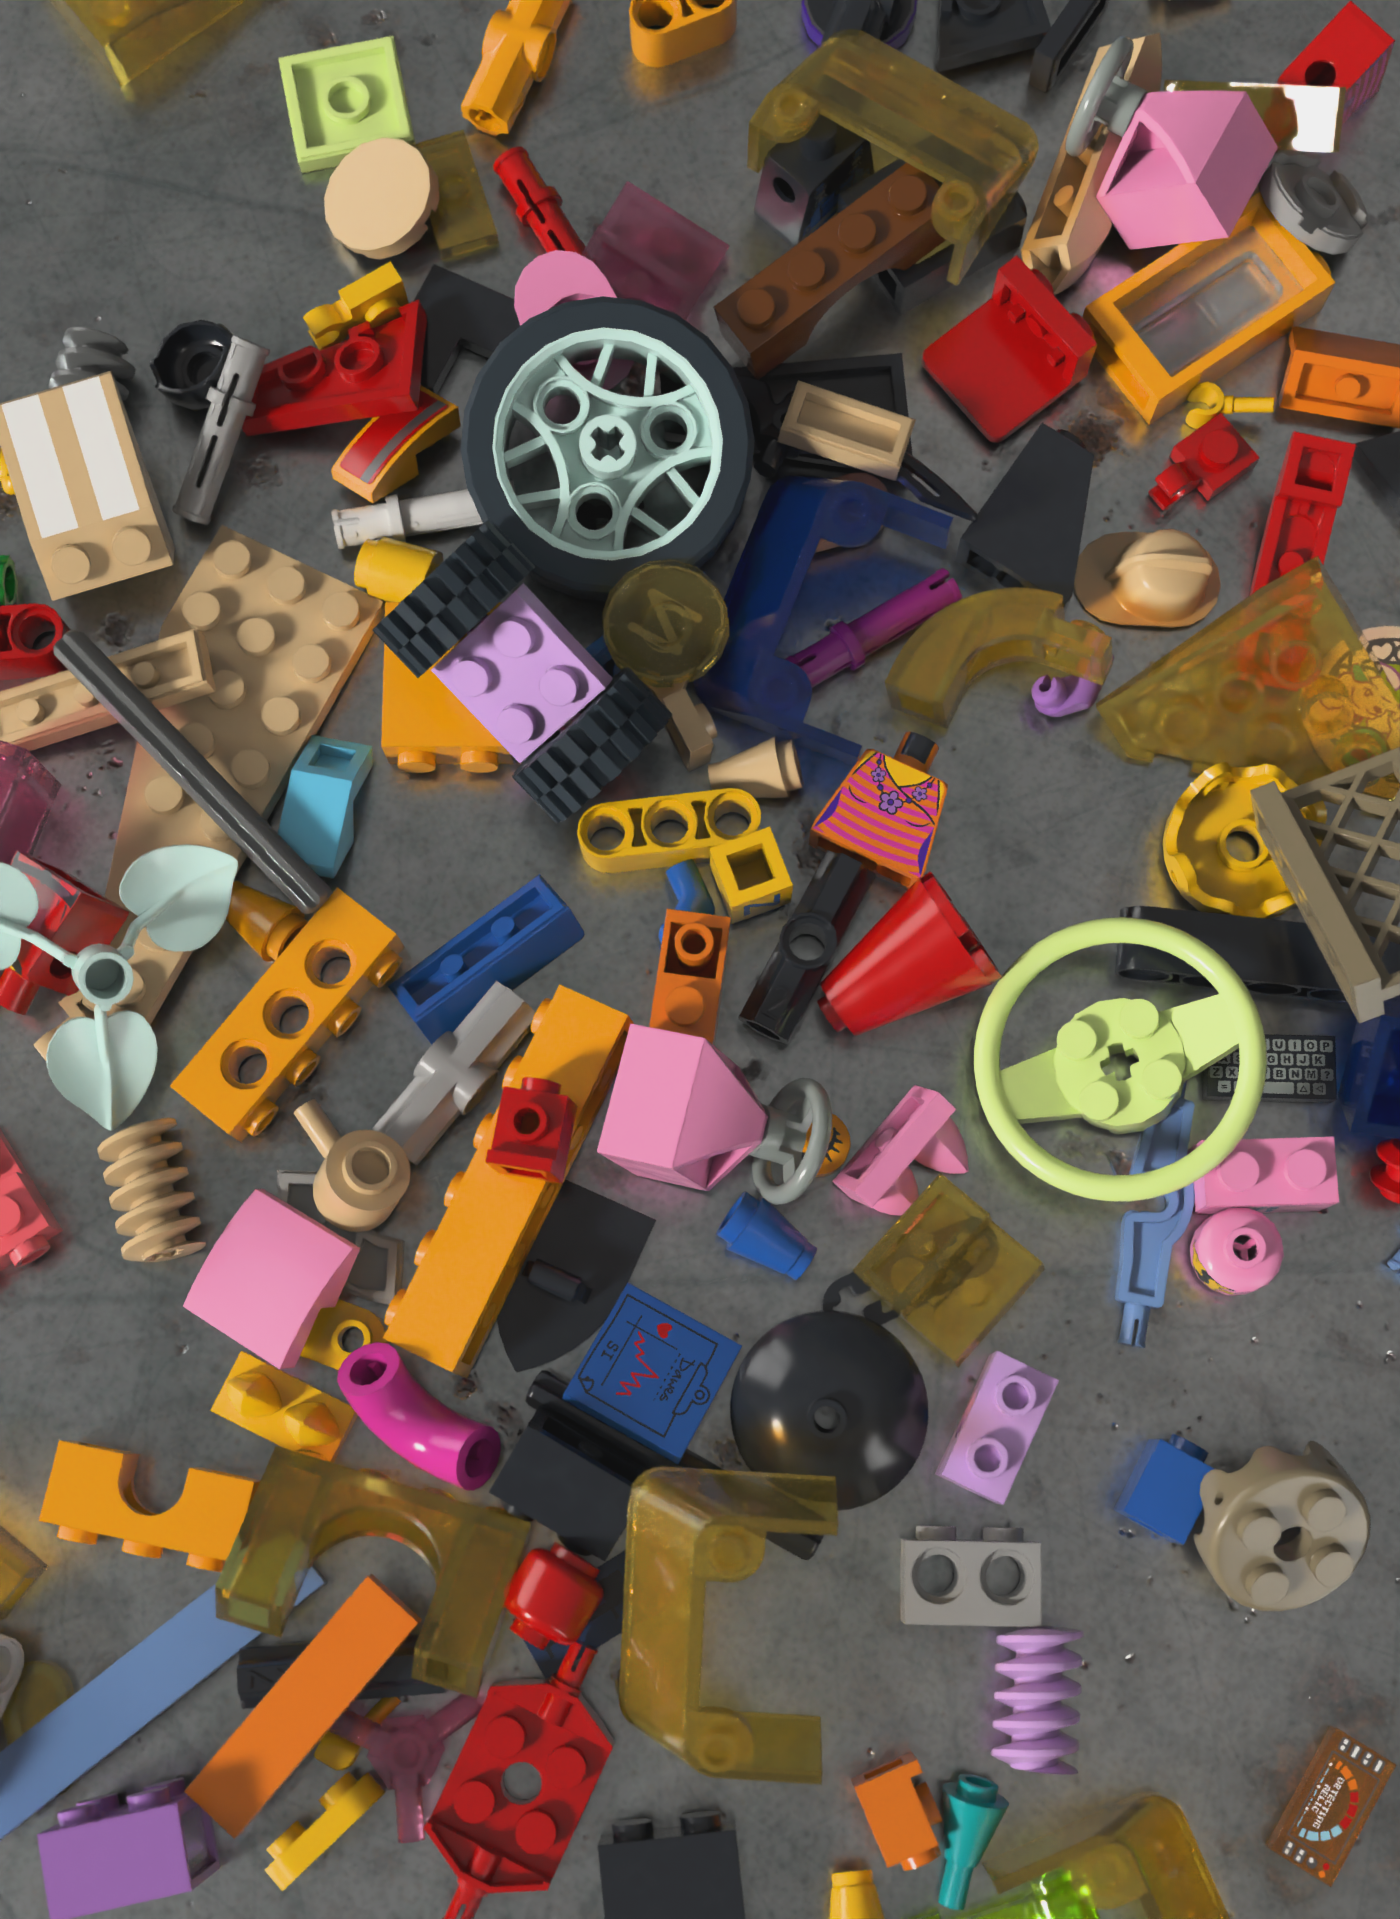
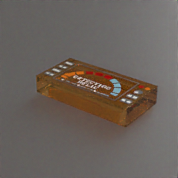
(1331, 1805)

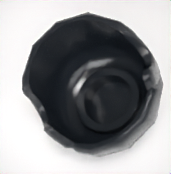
(191, 362)

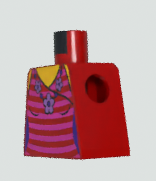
(1344, 54)

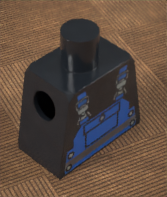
(814, 173)

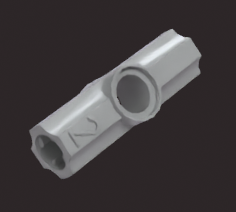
(457, 1072)

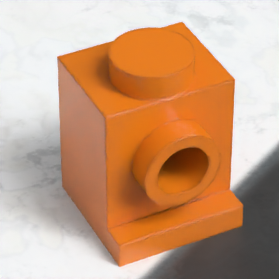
(900, 1812)

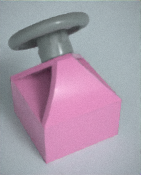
(1182, 156)
(692, 1117)

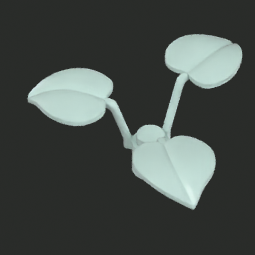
(110, 1059)

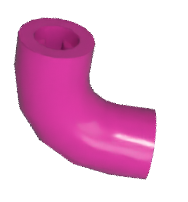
(415, 1421)

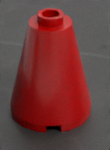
(907, 963)

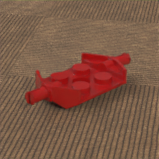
(507, 1841)

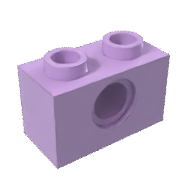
(997, 1427)

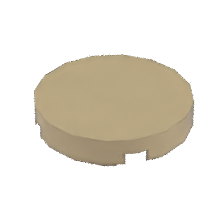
(381, 198)

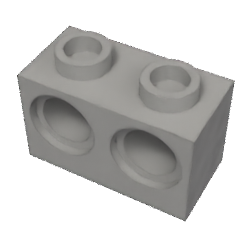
(969, 1597)

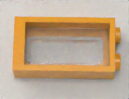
(1205, 310)

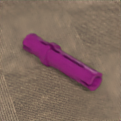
(852, 642)

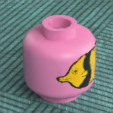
(1258, 1254)

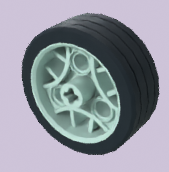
(535, 367)

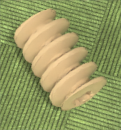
(148, 1192)

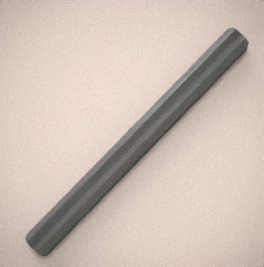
(192, 772)

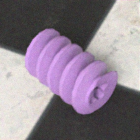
(1037, 1699)

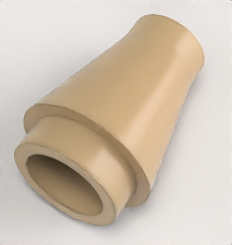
(763, 770)

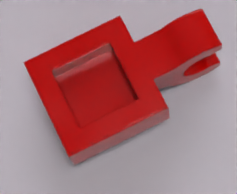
(1206, 461)

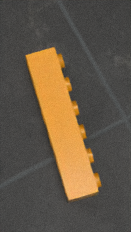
(496, 1216)

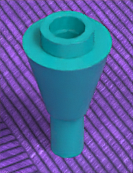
(969, 1822)

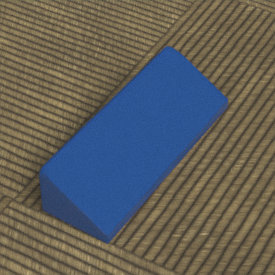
(500, 946)

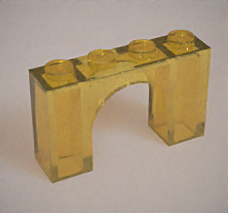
(314, 1504)

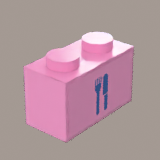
(1271, 1177)

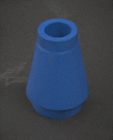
(765, 1236)

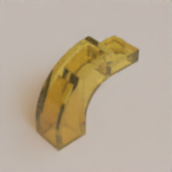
(985, 633)

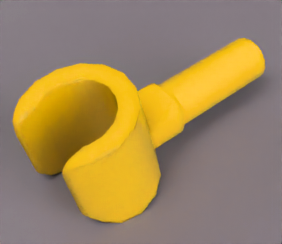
(1226, 404)
(338, 1751)

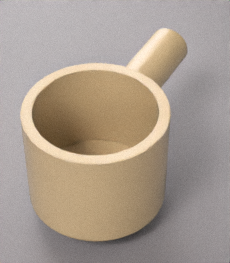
(360, 1172)

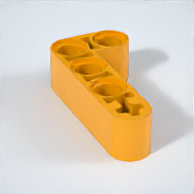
(686, 28)

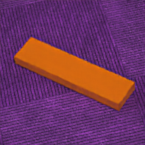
(303, 1706)

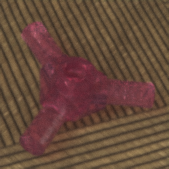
(407, 1753)

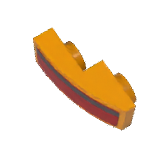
(387, 446)

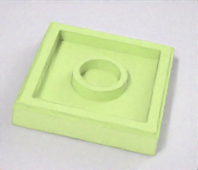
(344, 100)

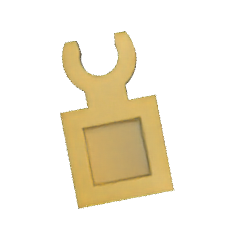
(370, 299)

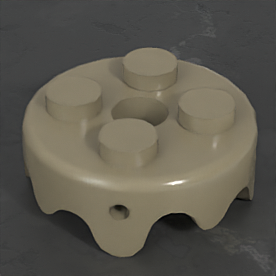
(1263, 1499)

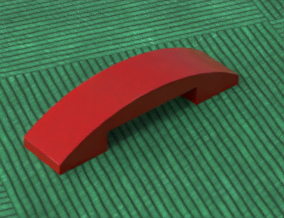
(1303, 505)

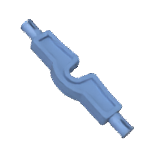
(1149, 1235)

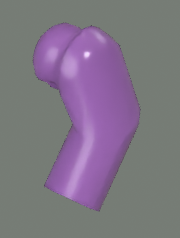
(1064, 694)

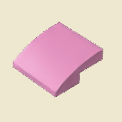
(271, 1278)

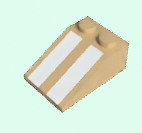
(83, 486)

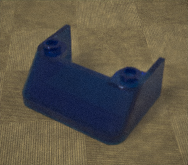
(794, 516)

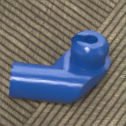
(689, 890)

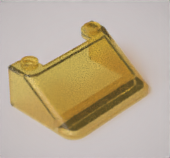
(914, 116)

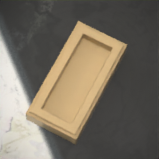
(846, 430)

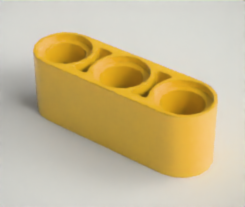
(640, 816)

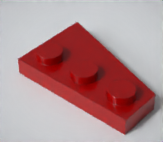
(353, 380)

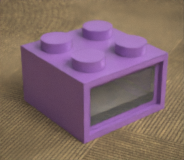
(126, 1852)

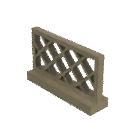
(1317, 885)

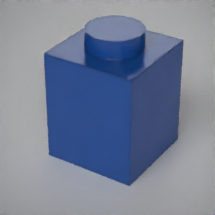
(1166, 1488)

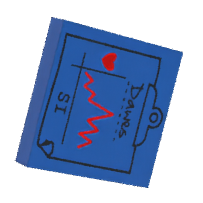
(652, 1373)

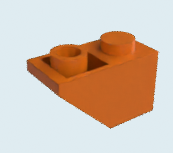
(691, 974)

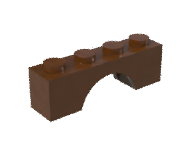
(784, 302)

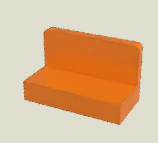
(1342, 377)

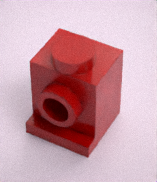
(540, 1153)

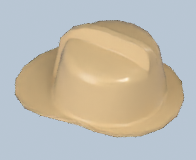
(1147, 579)

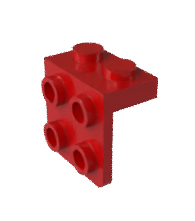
(1012, 353)

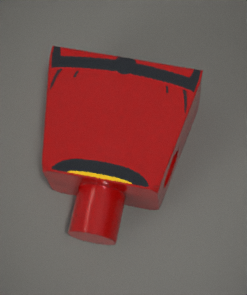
(67, 915)

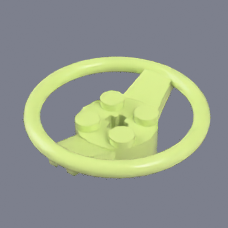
(1168, 1050)

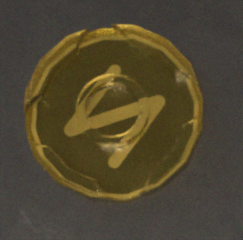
(665, 623)

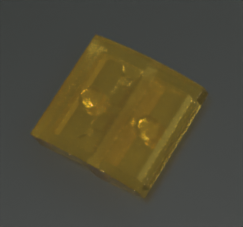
(949, 1270)

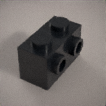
(568, 1484)

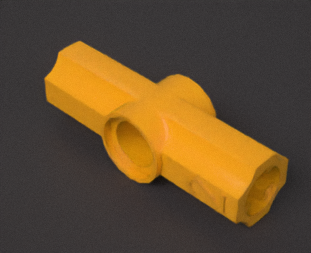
(514, 54)

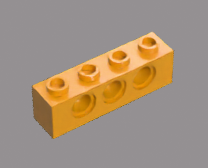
(253, 1027)

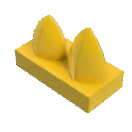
(284, 1408)

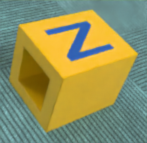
(751, 875)

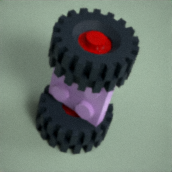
(523, 673)

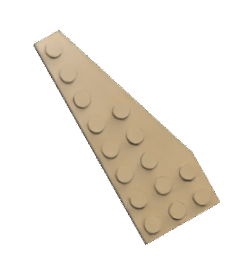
(278, 660)

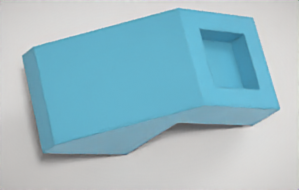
(320, 801)

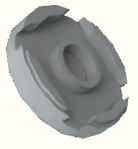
(1311, 204)

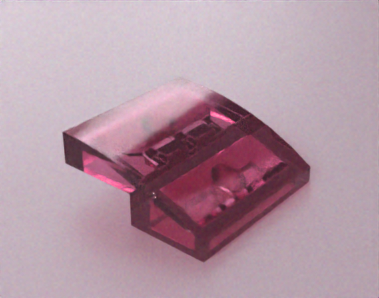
(654, 252)

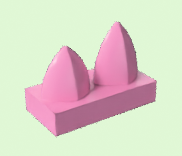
(916, 1131)

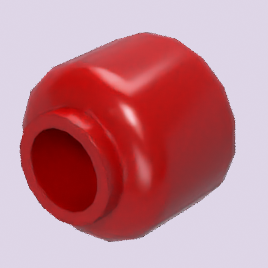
(553, 1596)

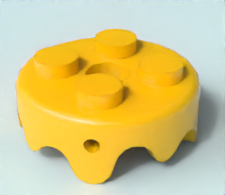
(1197, 848)

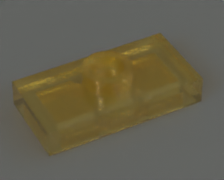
(462, 214)

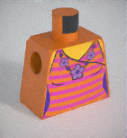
(886, 812)

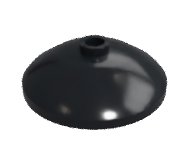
(838, 1364)

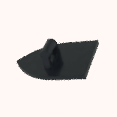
(571, 1276)

